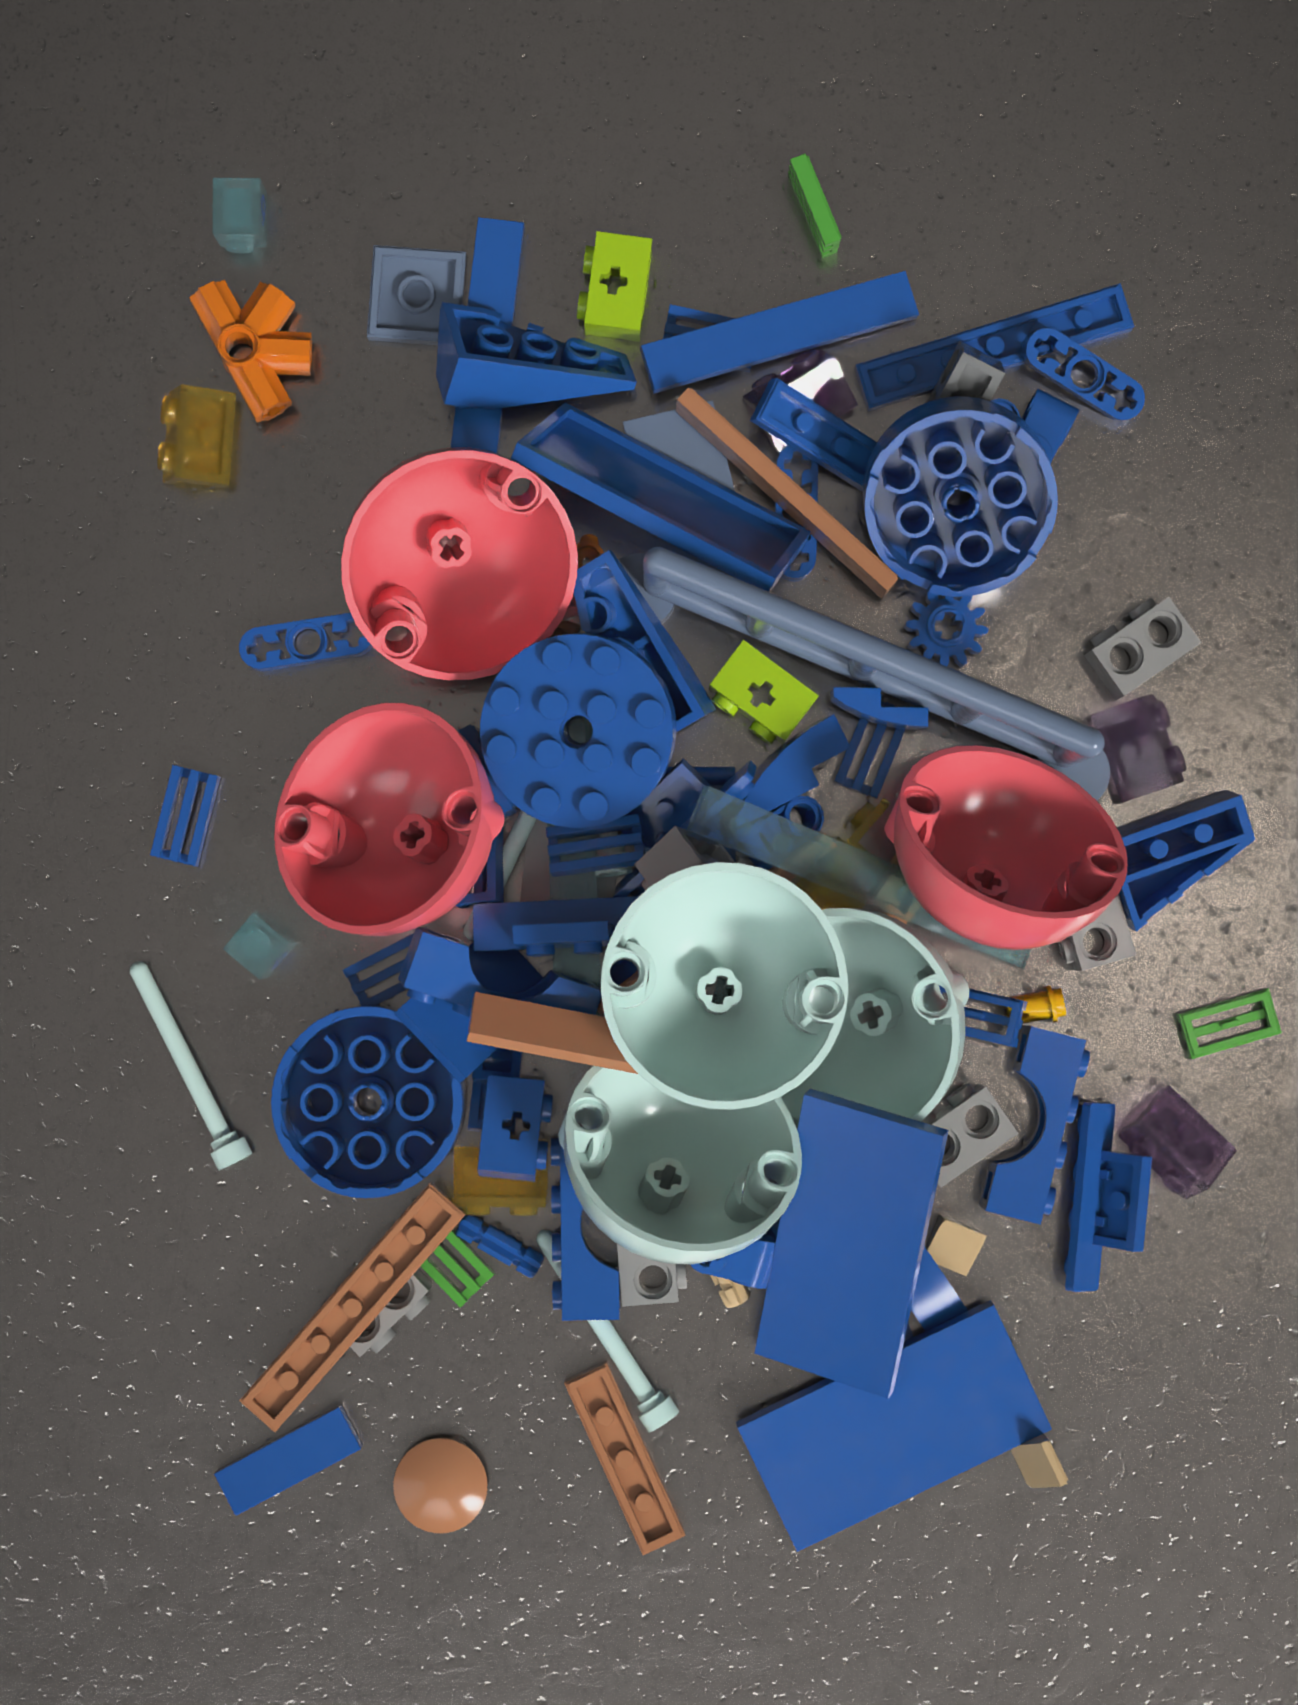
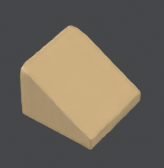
(955, 1244)
(1039, 1463)

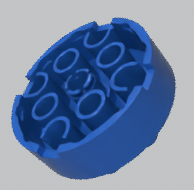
(967, 448)
(529, 740)
(327, 1130)

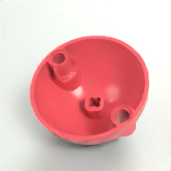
(470, 601)
(408, 817)
(1004, 847)

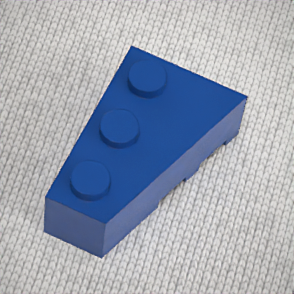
(1178, 849)

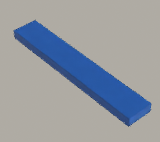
(495, 288)
(779, 332)
(918, 368)

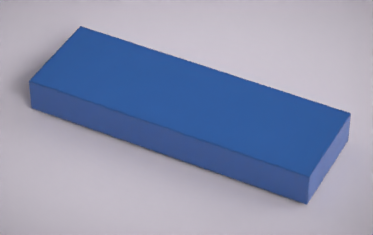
(814, 432)
(288, 1460)

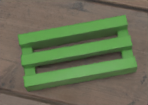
(814, 205)
(1190, 1034)
(472, 1285)

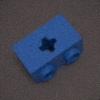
(506, 1100)

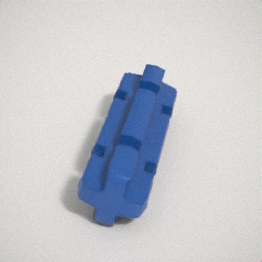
(500, 1245)

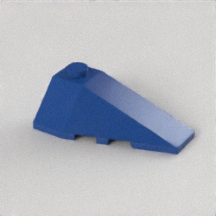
(505, 366)
(616, 609)

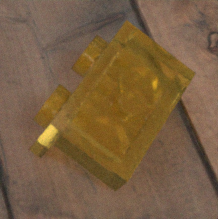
(197, 436)
(480, 1193)

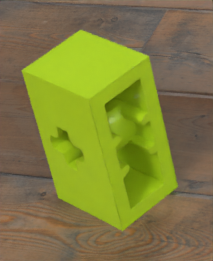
(622, 259)
(752, 669)

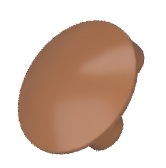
(440, 1485)

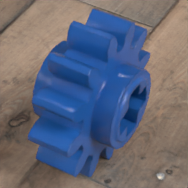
(958, 641)

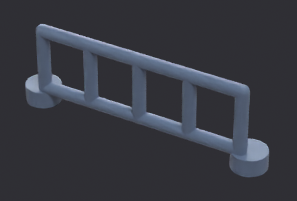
(1052, 738)

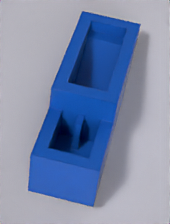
(788, 769)

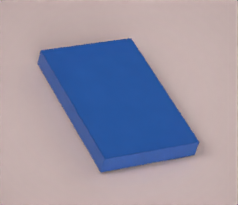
(446, 1031)

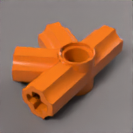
(260, 328)

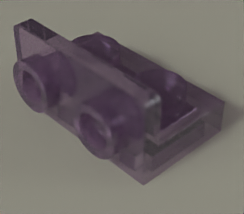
(816, 377)
(1140, 747)
(1181, 1142)

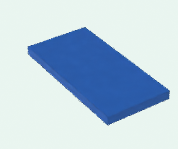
(662, 496)
(851, 1243)
(849, 1454)

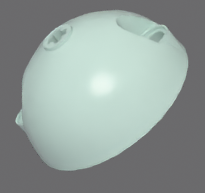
(765, 946)
(914, 1048)
(674, 1173)

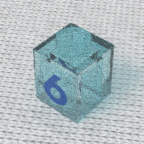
(239, 214)
(260, 945)

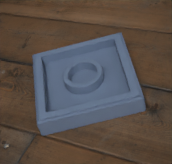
(410, 290)
(680, 441)

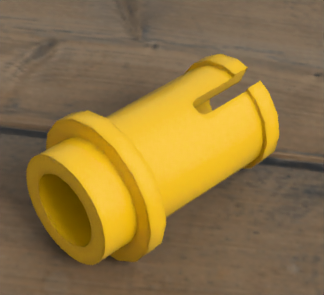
(1042, 1005)

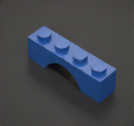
(442, 969)
(1022, 1182)
(587, 1285)

